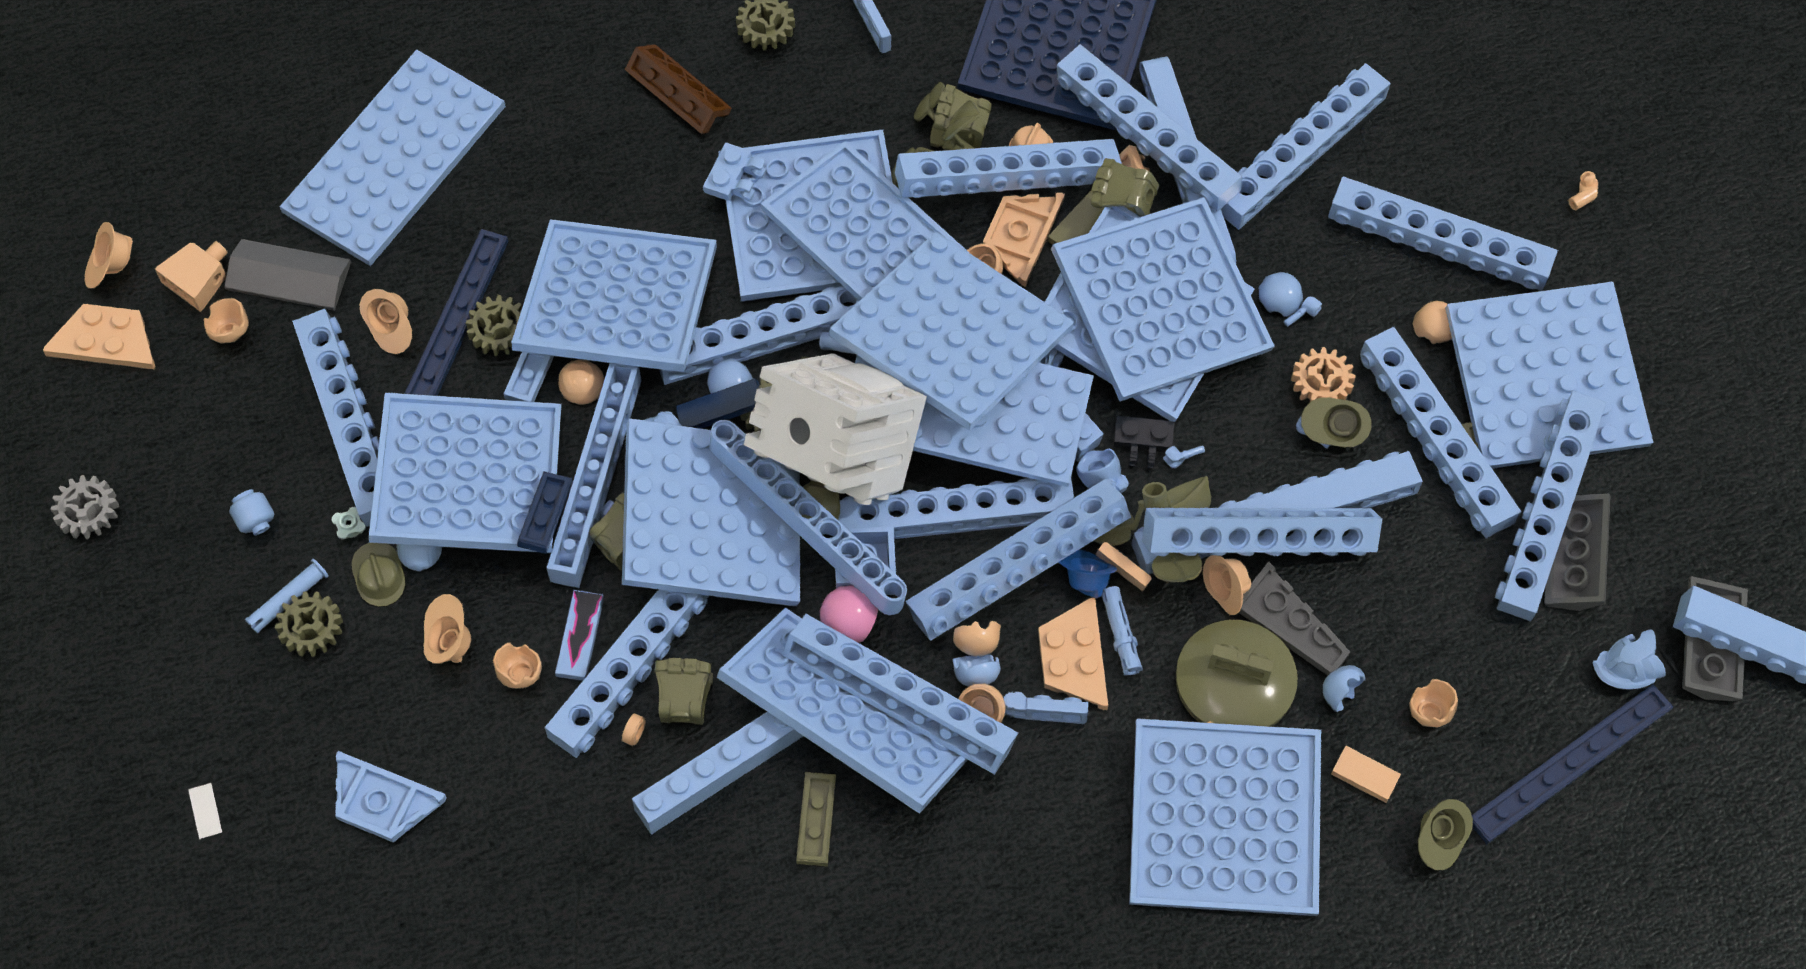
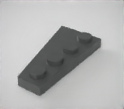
(1281, 611)

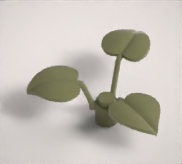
(962, 117)
(1174, 566)

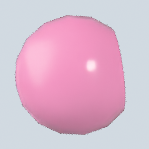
(849, 612)

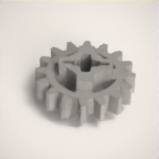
(80, 504)

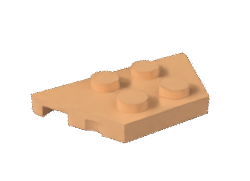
(1022, 230)
(103, 337)
(1074, 655)

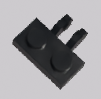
(1144, 435)

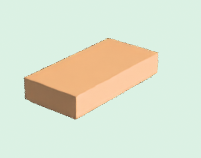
(1124, 566)
(1365, 774)

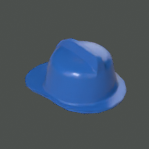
(1088, 572)

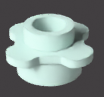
(348, 531)

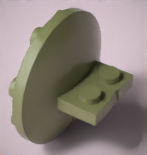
(1236, 675)

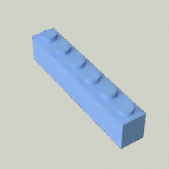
(1743, 632)
(713, 770)

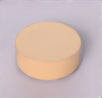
(633, 729)

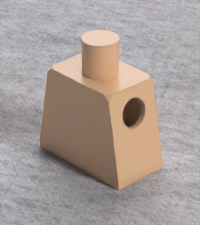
(194, 273)

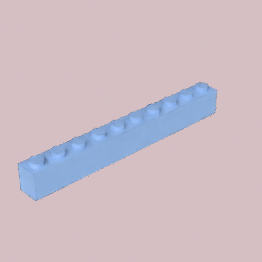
(1357, 487)

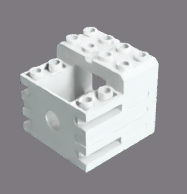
(837, 424)

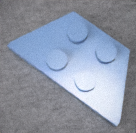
(380, 799)

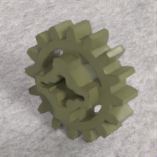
(765, 22)
(495, 322)
(309, 611)

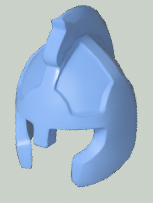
(1630, 663)

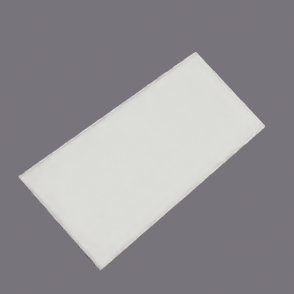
(205, 810)

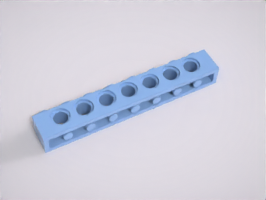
(1371, 91)
(1204, 163)
(1002, 168)
(1456, 230)
(311, 332)
(761, 342)
(1588, 414)
(1454, 439)
(594, 474)
(967, 496)
(1163, 522)
(1018, 559)
(619, 658)
(900, 693)

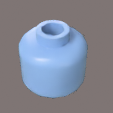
(251, 512)

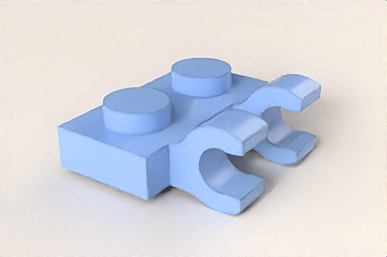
(727, 172)

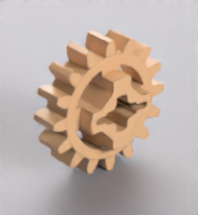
(1333, 370)

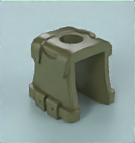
(949, 102)
(1124, 187)
(608, 532)
(683, 689)

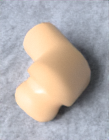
(1587, 191)

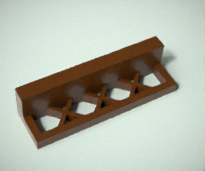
(676, 87)

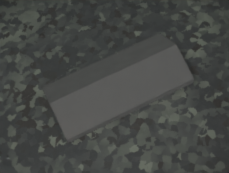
(286, 274)
(1580, 564)
(1710, 670)

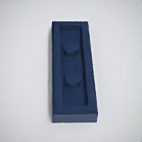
(719, 405)
(544, 512)

